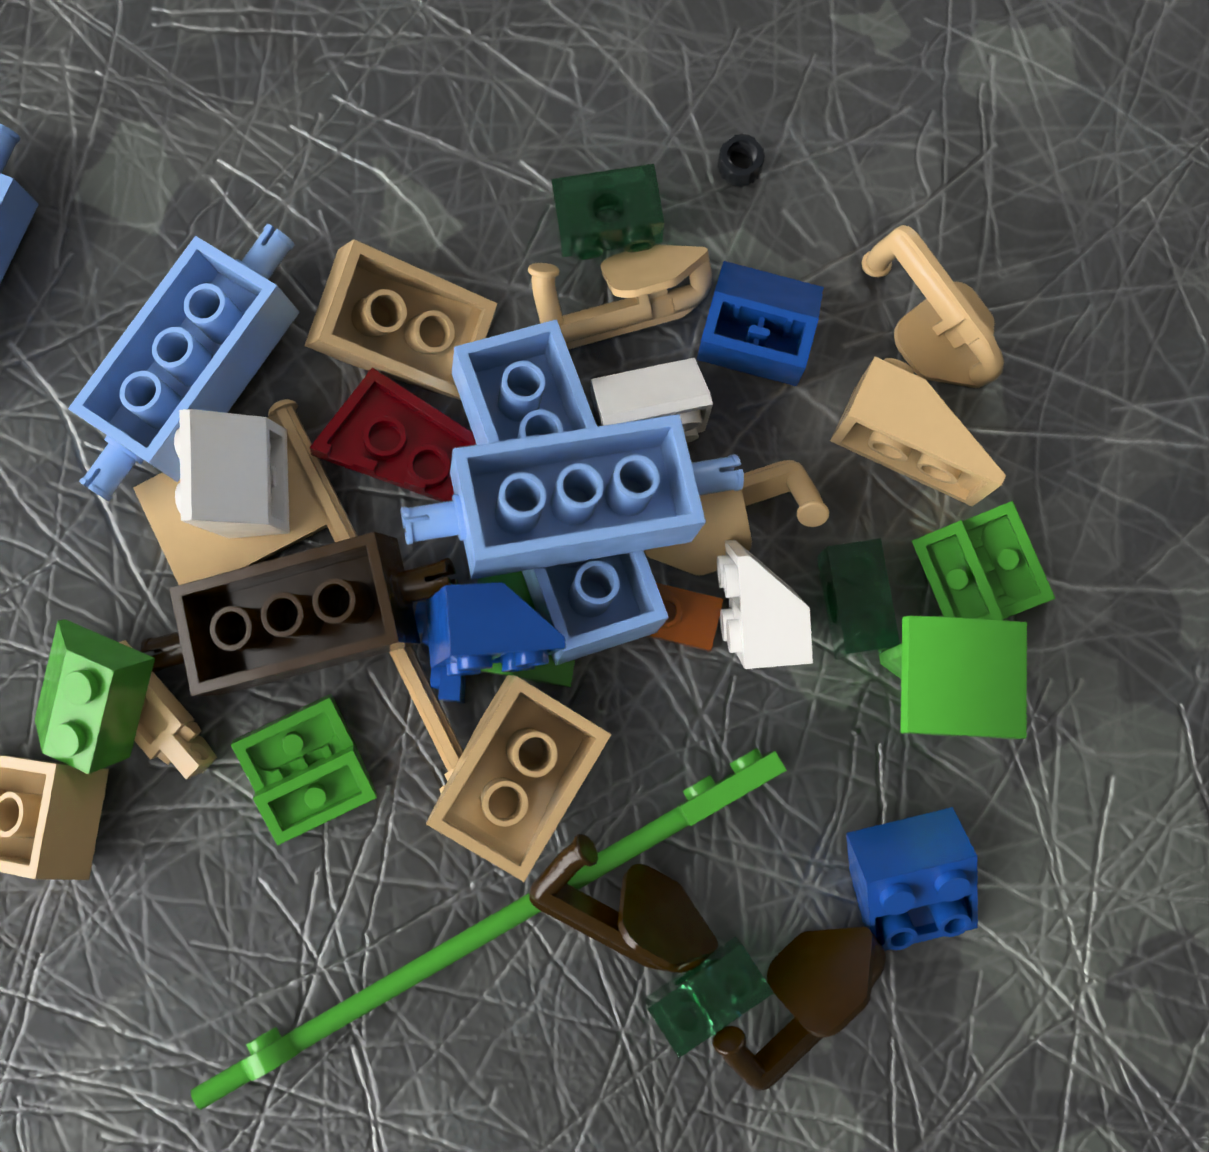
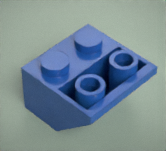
(761, 323)
(484, 626)
(915, 878)

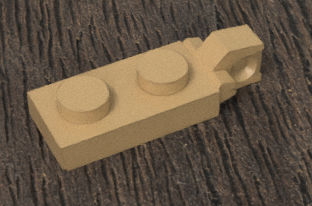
(169, 731)

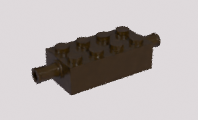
(296, 614)

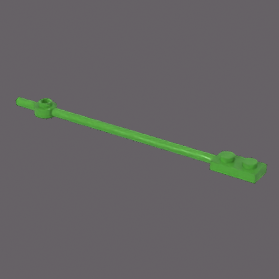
(274, 1049)

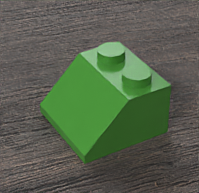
(91, 698)

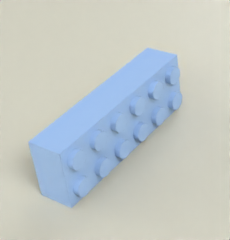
(529, 388)

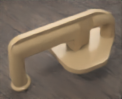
(638, 278)
(951, 330)
(728, 518)

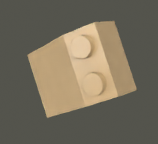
(396, 318)
(913, 431)
(517, 777)
(48, 818)

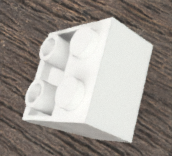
(655, 393)
(232, 473)
(765, 616)

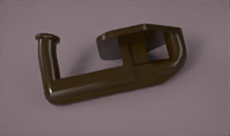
(654, 919)
(824, 984)

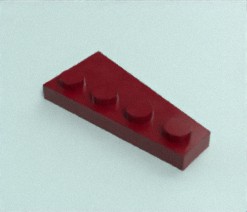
(393, 438)

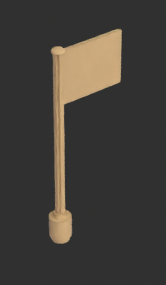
(312, 507)

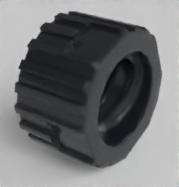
(744, 145)

